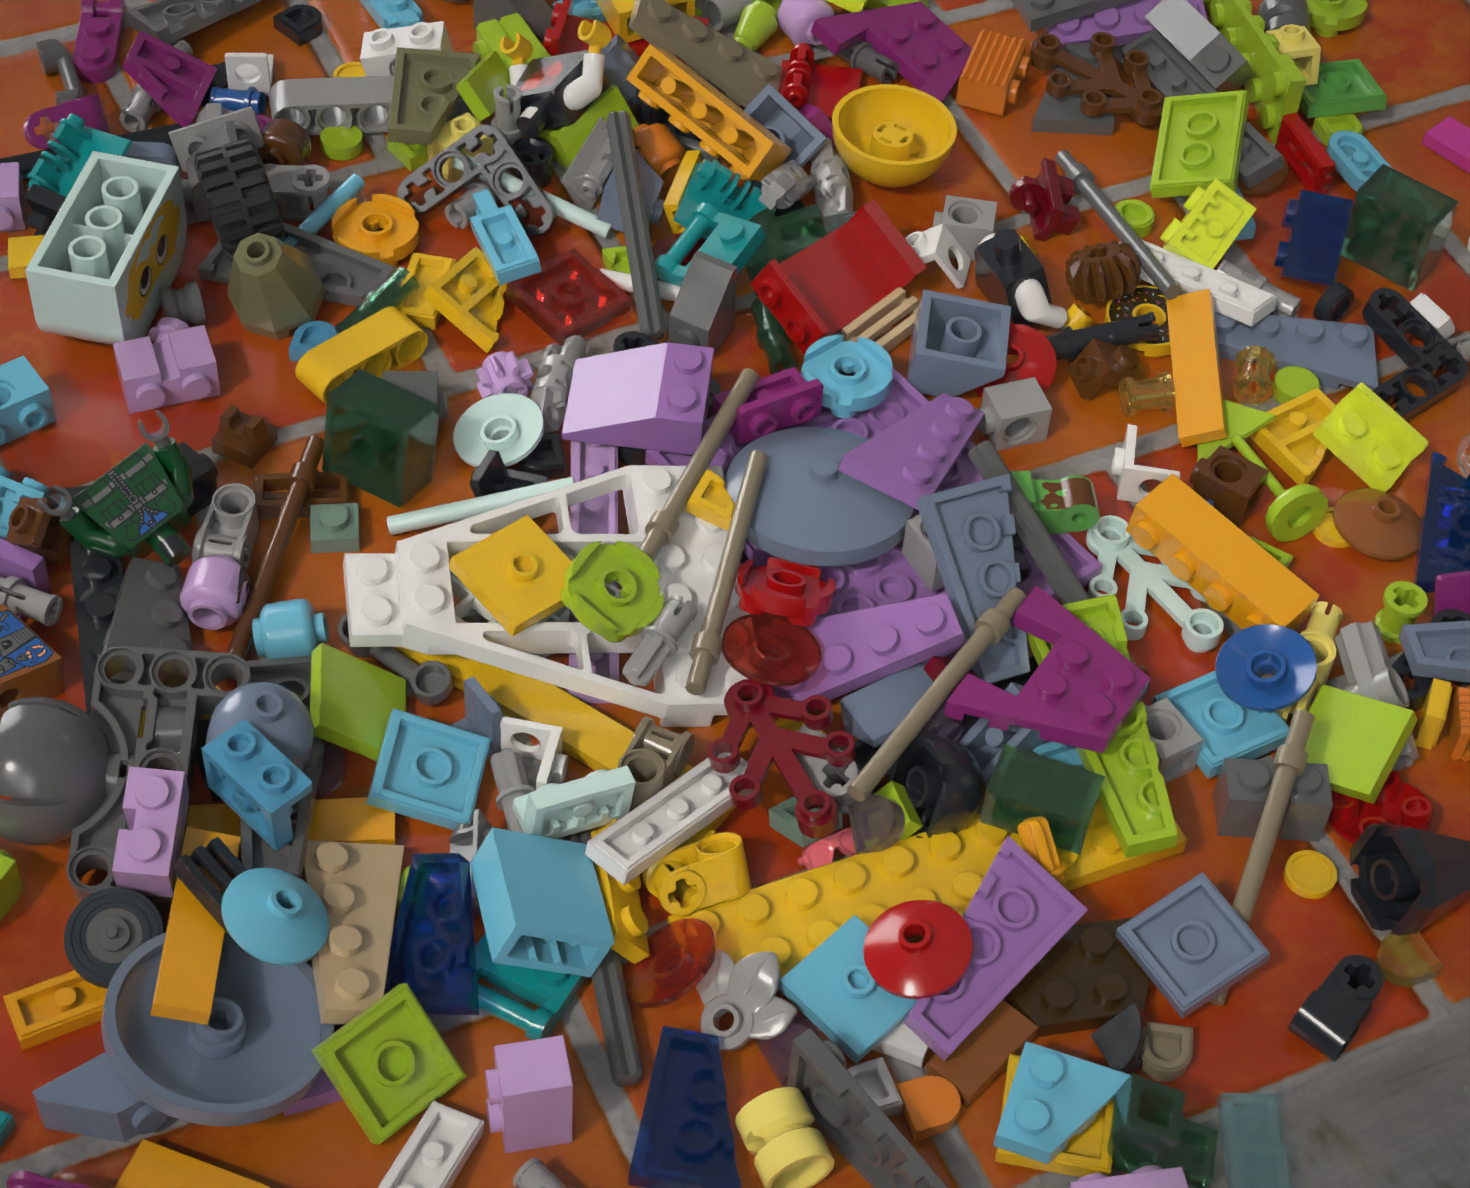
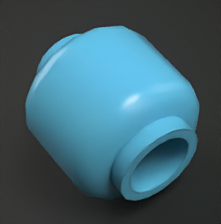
(289, 629)

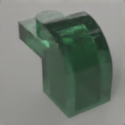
(784, 236)
(1151, 1131)

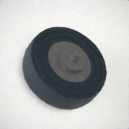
(107, 930)

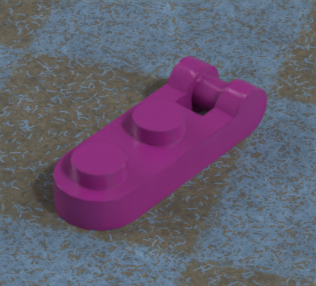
(99, 39)

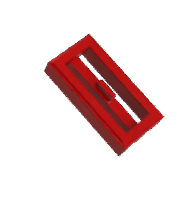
(1304, 154)

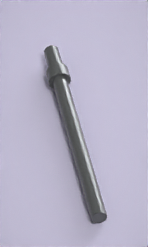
(1084, 184)

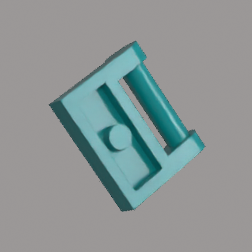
(731, 241)
(544, 988)

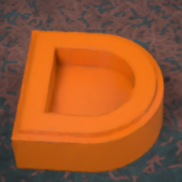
(929, 1105)

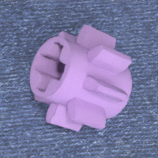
(504, 374)

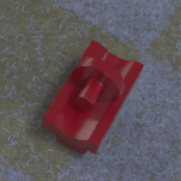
(1046, 201)

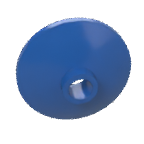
(1263, 651)

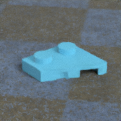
(1053, 1101)

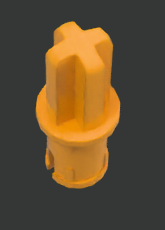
(1039, 844)

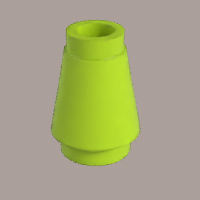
(756, 25)

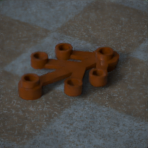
(1142, 101)

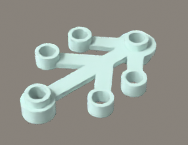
(1112, 543)

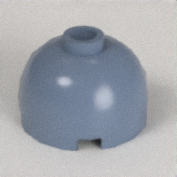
(274, 713)

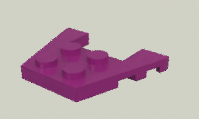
(907, 33)
(1075, 694)

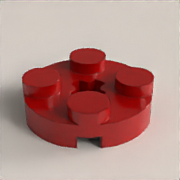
(784, 590)

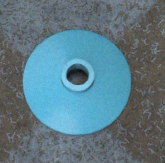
(275, 916)

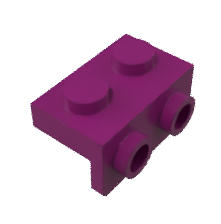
(775, 405)

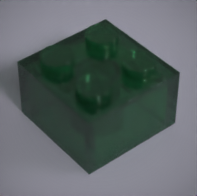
(1398, 227)
(380, 437)

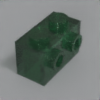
(1039, 786)

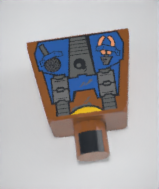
(26, 663)

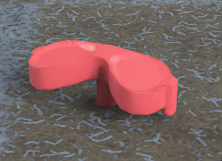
(822, 851)

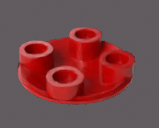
(1395, 804)

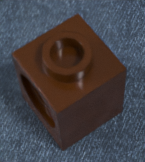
(1230, 482)

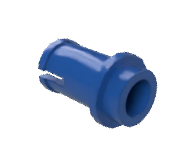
(238, 99)

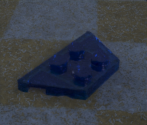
(1444, 525)

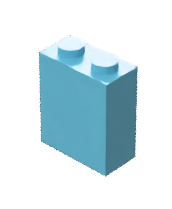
(541, 903)

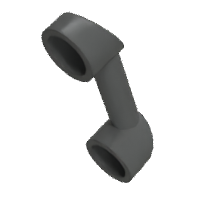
(56, 58)
(429, 680)

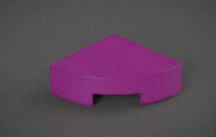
(819, 120)

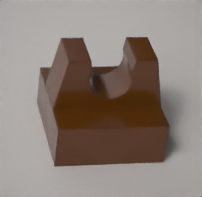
(243, 437)

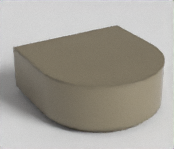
(1166, 1051)

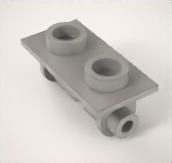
(190, 138)
(591, 166)

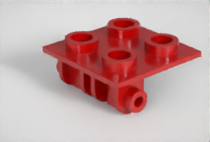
(815, 83)

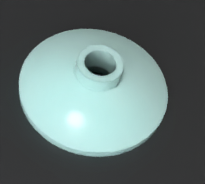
(501, 424)

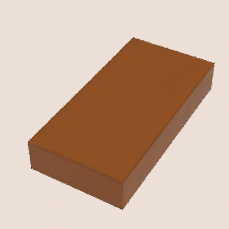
(984, 1052)

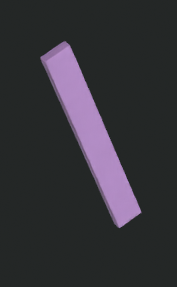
(594, 517)

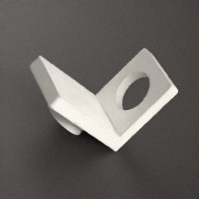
(250, 70)
(934, 245)
(1133, 475)
(554, 763)

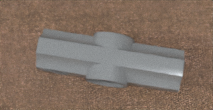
(1372, 676)

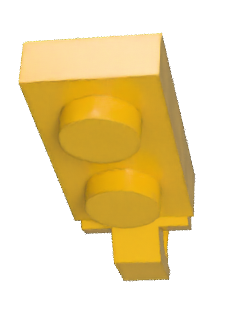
(624, 912)

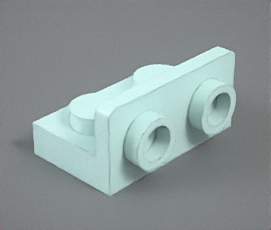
(577, 804)

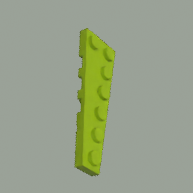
(1276, 80)
(1133, 786)

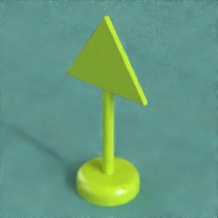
(1294, 510)

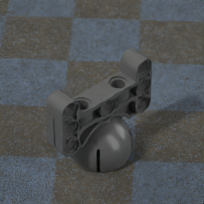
(73, 765)

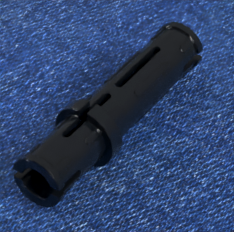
(1127, 331)

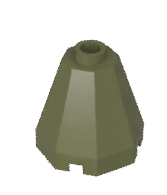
(273, 286)

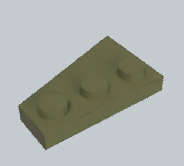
(425, 92)

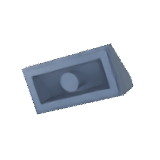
(881, 706)

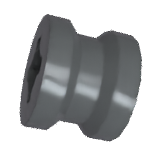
(184, 303)

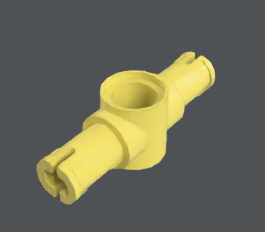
(1320, 635)

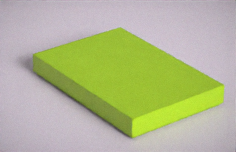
(1199, 142)

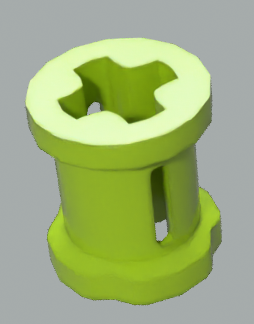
(1402, 606)

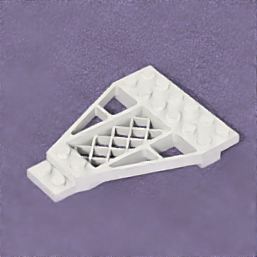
(410, 593)

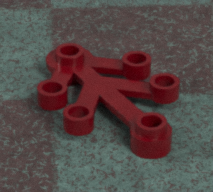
(779, 747)

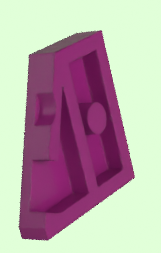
(169, 76)

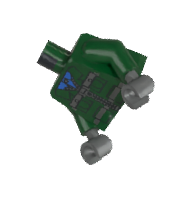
(135, 503)

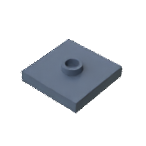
(1192, 945)

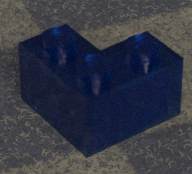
(1314, 237)

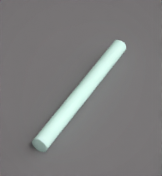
(563, 208)
(468, 508)

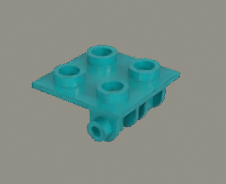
(71, 156)
(712, 186)

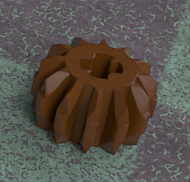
(1102, 272)

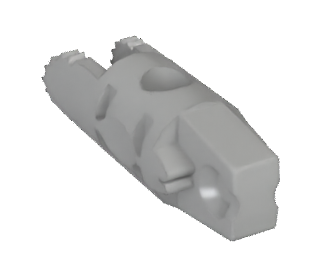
(832, 181)
(785, 186)
(554, 380)

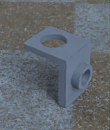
(481, 715)

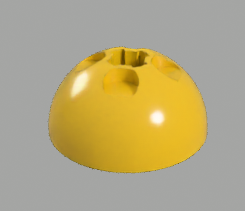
(893, 134)

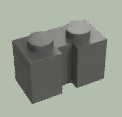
(1244, 791)

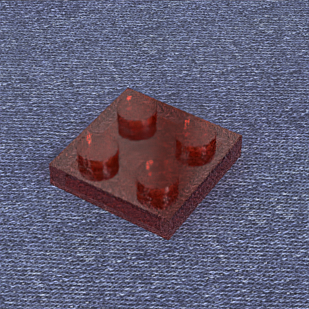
(569, 297)

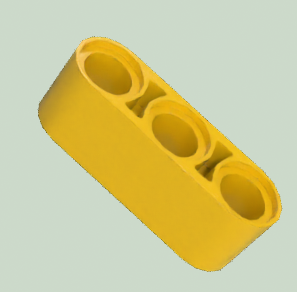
(375, 345)

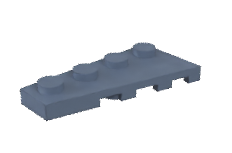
(1327, 348)

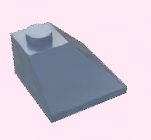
(786, 124)

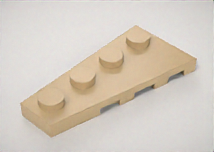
(360, 898)

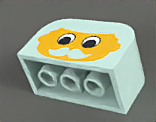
(110, 251)

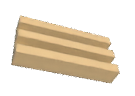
(881, 318)

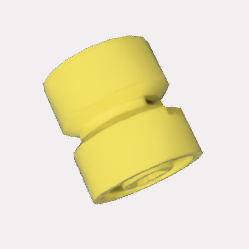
(780, 1136)

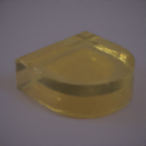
(1407, 960)

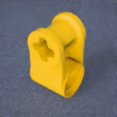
(702, 874)

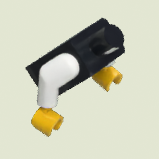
(559, 86)
(1014, 277)

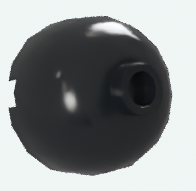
(941, 783)

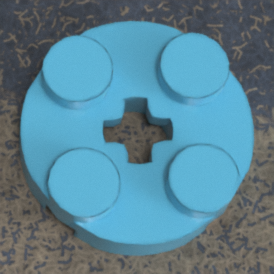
(849, 393)

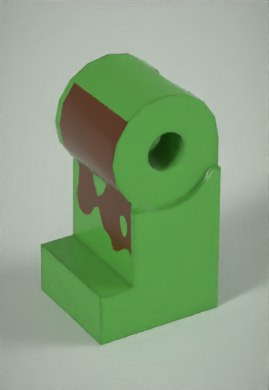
(1062, 503)

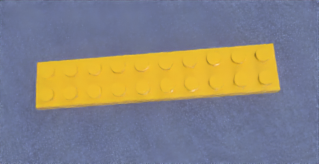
(947, 868)

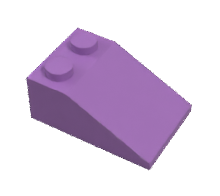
(642, 398)

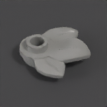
(749, 995)

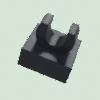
(45, 208)

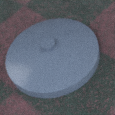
(810, 507)
(239, 1066)

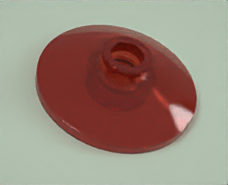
(771, 650)
(676, 964)

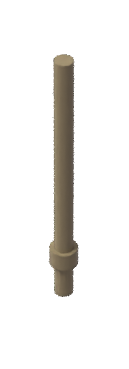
(665, 522)
(988, 630)
(707, 643)
(1288, 764)

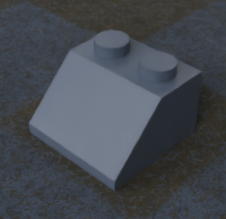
(957, 344)

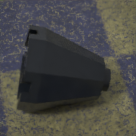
(1408, 876)

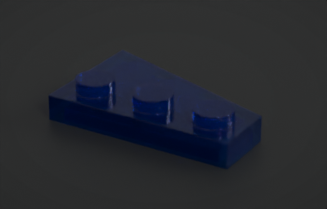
(435, 936)
(685, 1118)

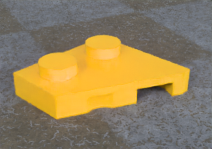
(470, 298)
(1290, 436)

